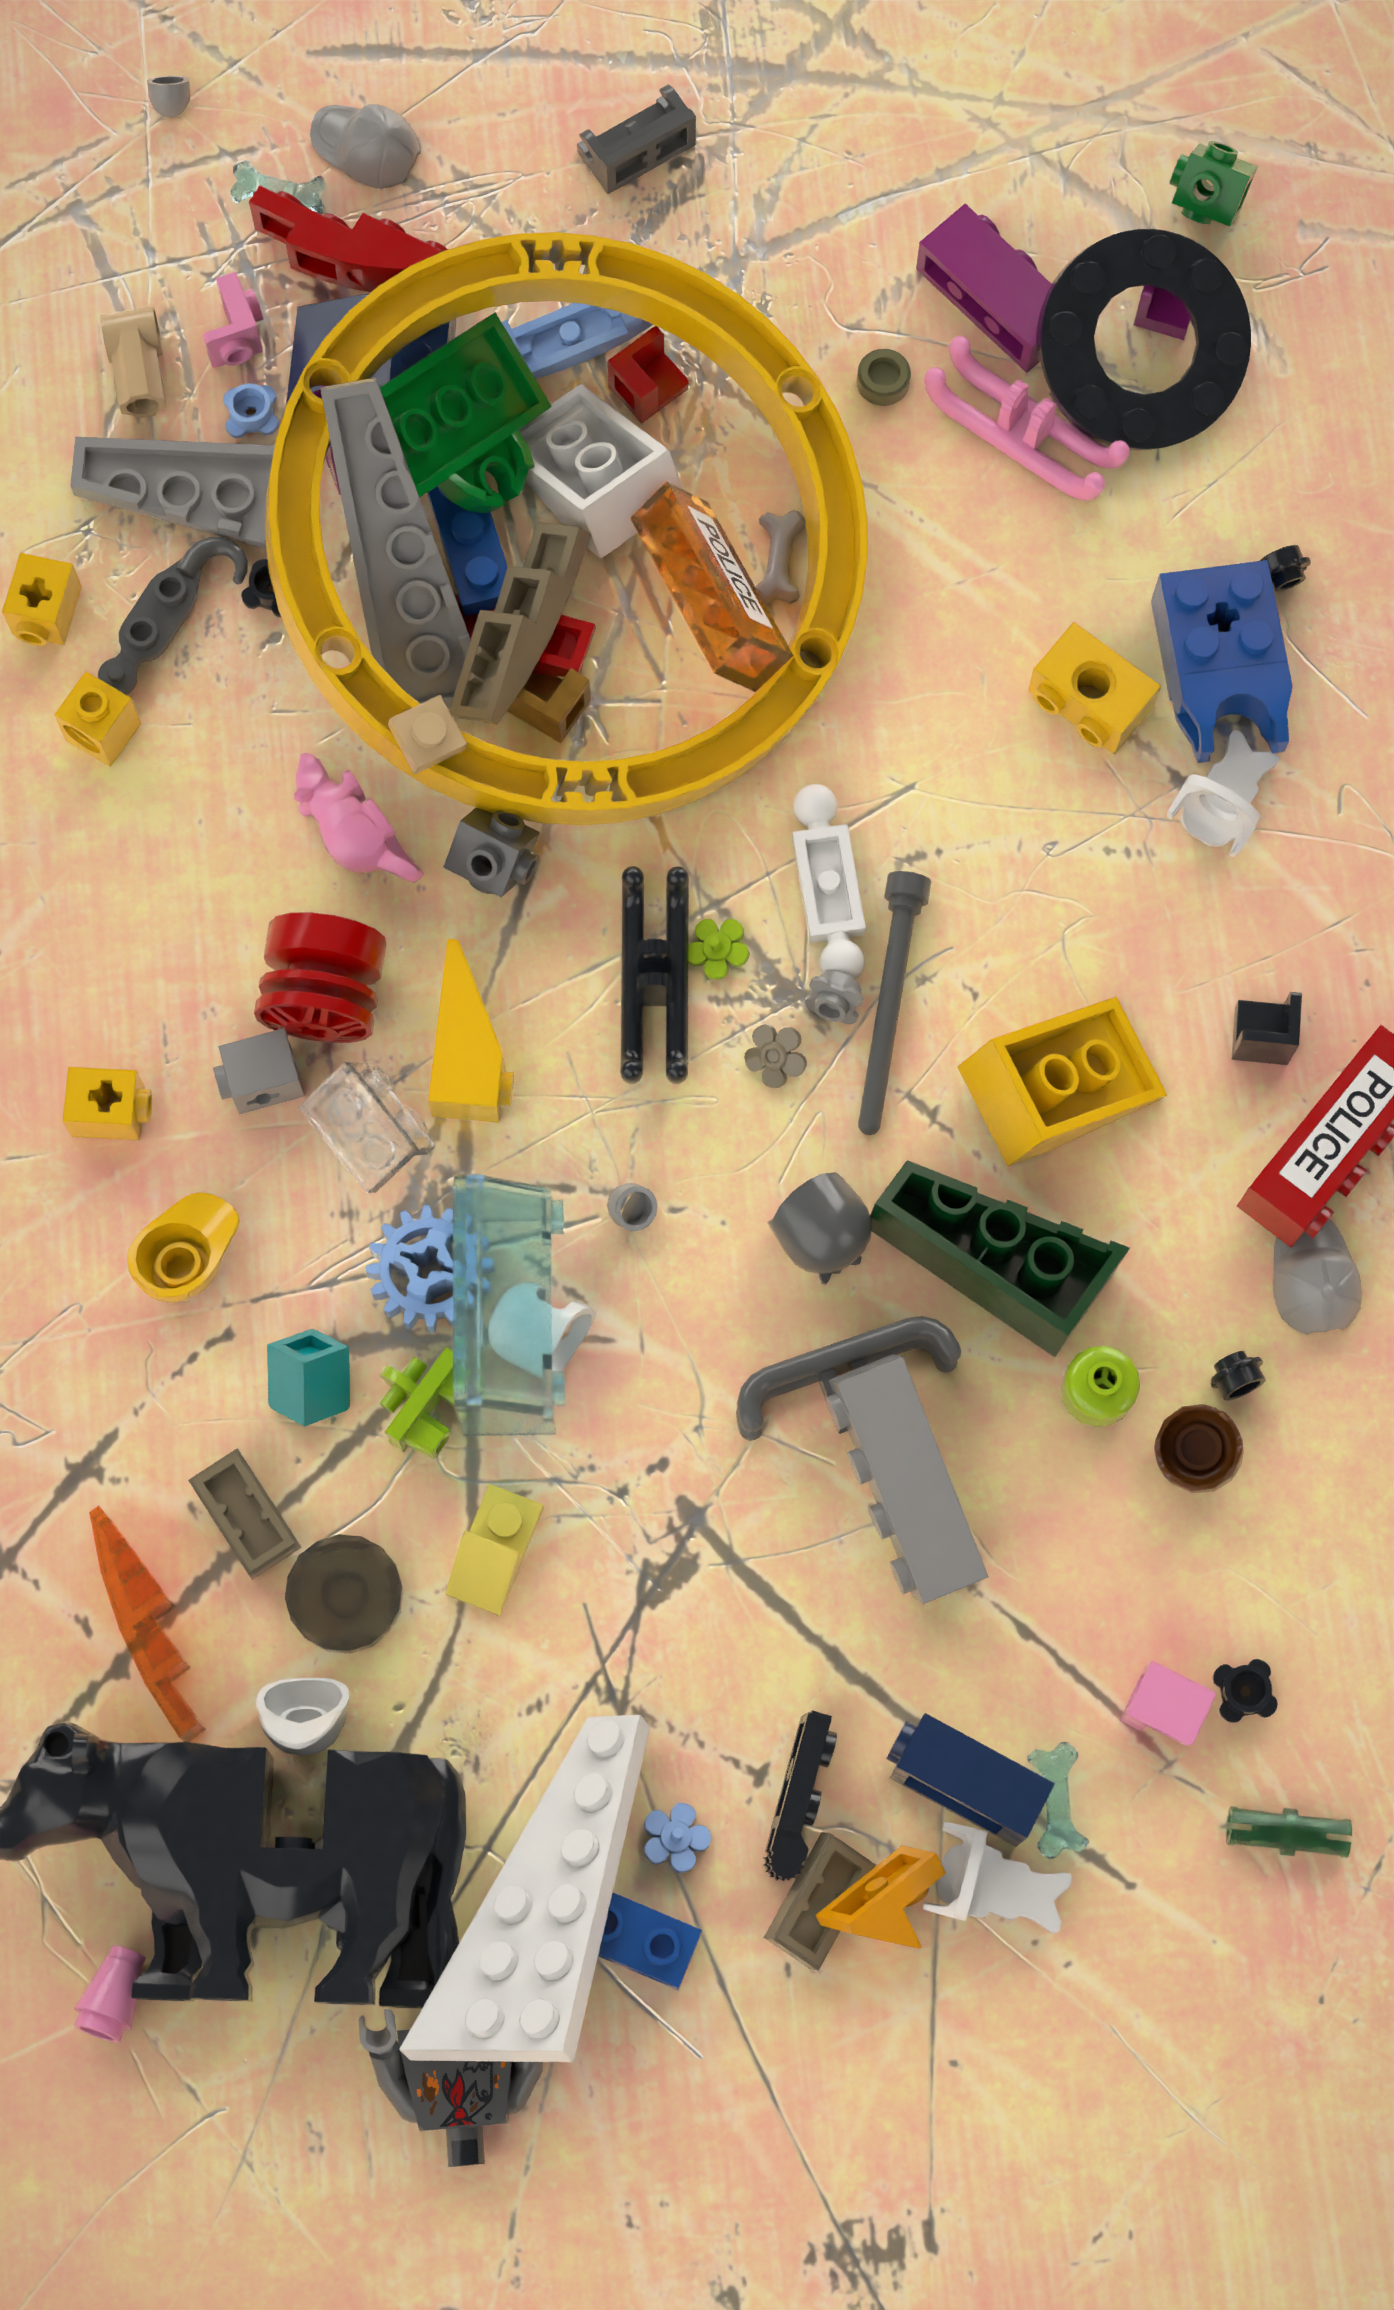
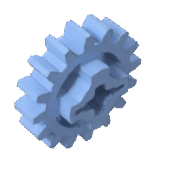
(405, 1261)

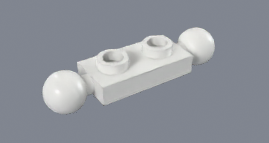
(828, 881)

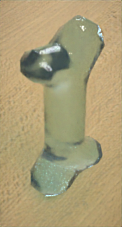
(249, 179)
(1060, 1831)

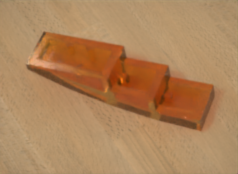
(137, 1606)

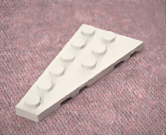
(534, 1944)

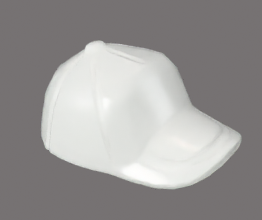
(303, 1713)

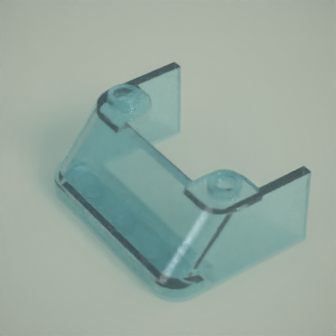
(504, 1306)

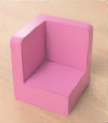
(1168, 1704)

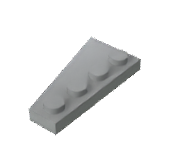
(181, 482)

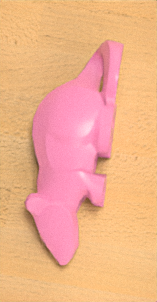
(351, 830)

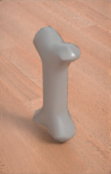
(781, 532)

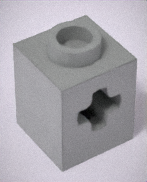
(258, 1071)

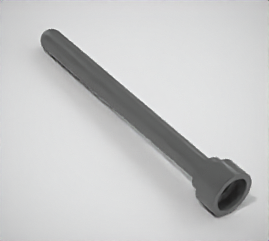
(906, 897)

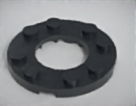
(1070, 321)

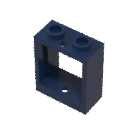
(969, 1779)

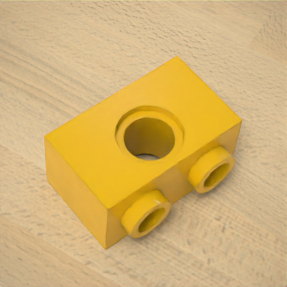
(1084, 660)

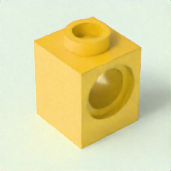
(97, 718)

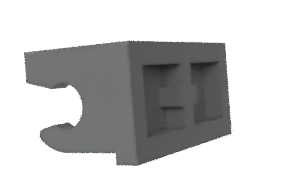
(639, 141)

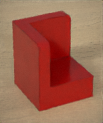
(645, 376)

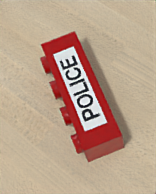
(1328, 1146)

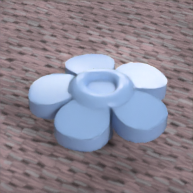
(675, 1837)

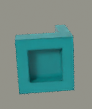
(308, 1377)

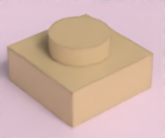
(427, 734)

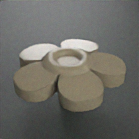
(775, 1055)

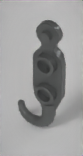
(164, 610)

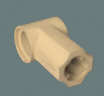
(134, 350)

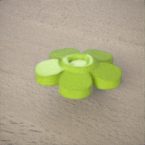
(718, 947)

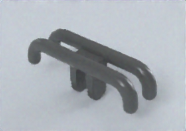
(839, 1358)

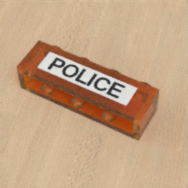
(711, 587)

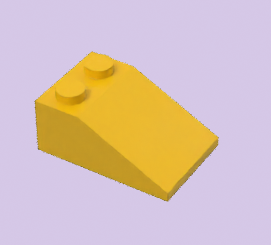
(1060, 1079)

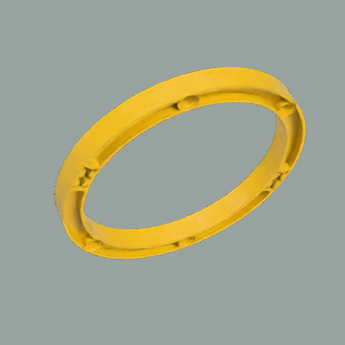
(672, 298)

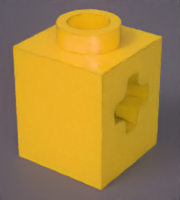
(41, 600)
(92, 1088)

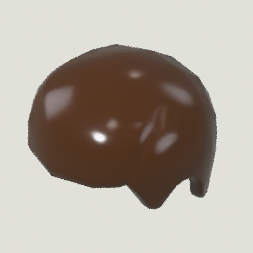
(1199, 1448)

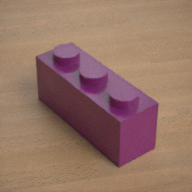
(986, 281)

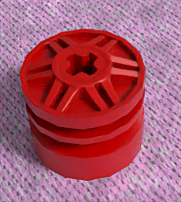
(320, 977)

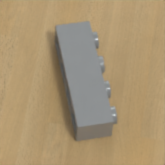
(907, 1479)

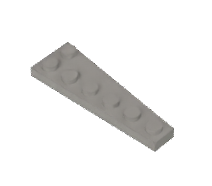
(399, 572)

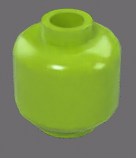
(1085, 1398)

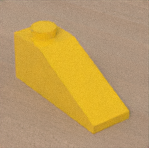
(467, 1058)

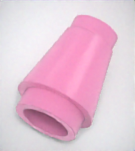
(108, 2002)

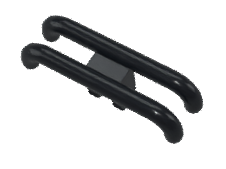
(654, 974)

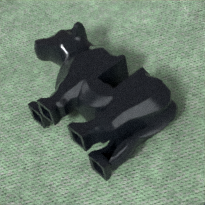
(195, 1840)

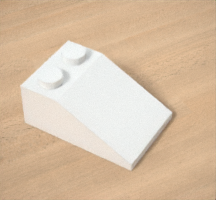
(594, 467)

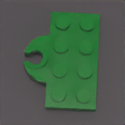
(464, 415)

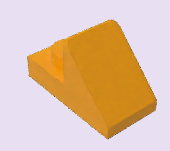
(877, 1900)

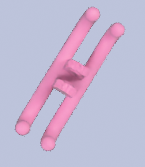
(1022, 425)

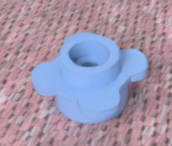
(250, 396)

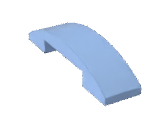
(572, 336)

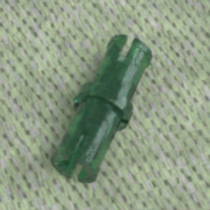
(1288, 1832)

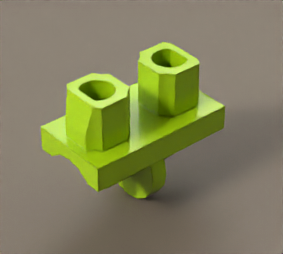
(413, 1422)

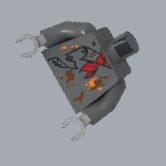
(448, 2093)

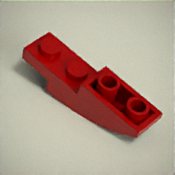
(330, 249)

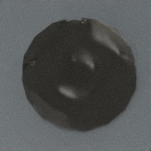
(344, 1593)

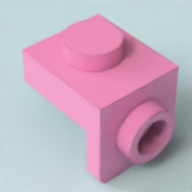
(240, 339)

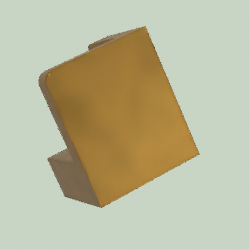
(552, 703)

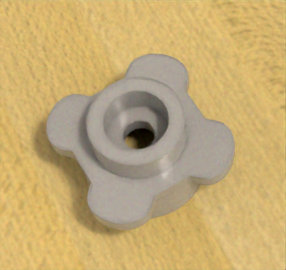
(835, 997)

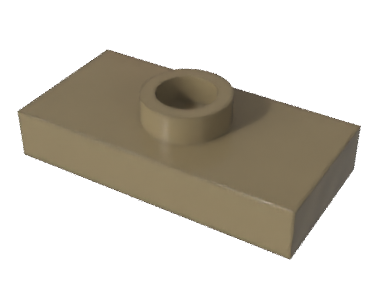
(244, 1514)
(825, 1876)

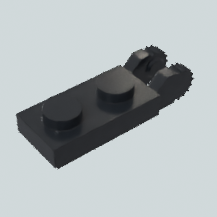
(797, 1799)

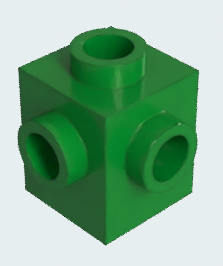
(1226, 172)

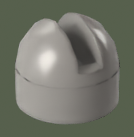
(169, 94)
(638, 1210)

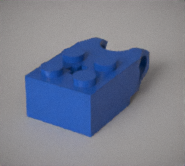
(1229, 670)

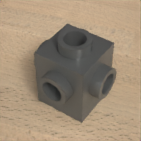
(493, 851)

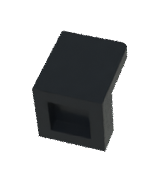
(1267, 1030)

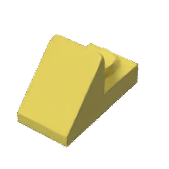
(493, 1549)

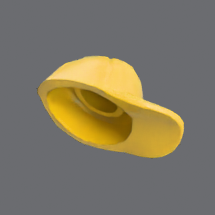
(183, 1247)

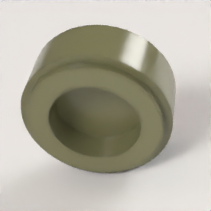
(883, 377)

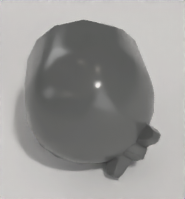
(823, 1226)

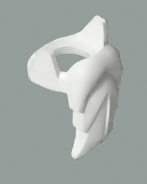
(1219, 805)
(985, 1883)

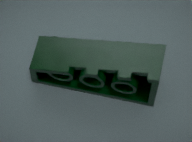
(996, 1253)

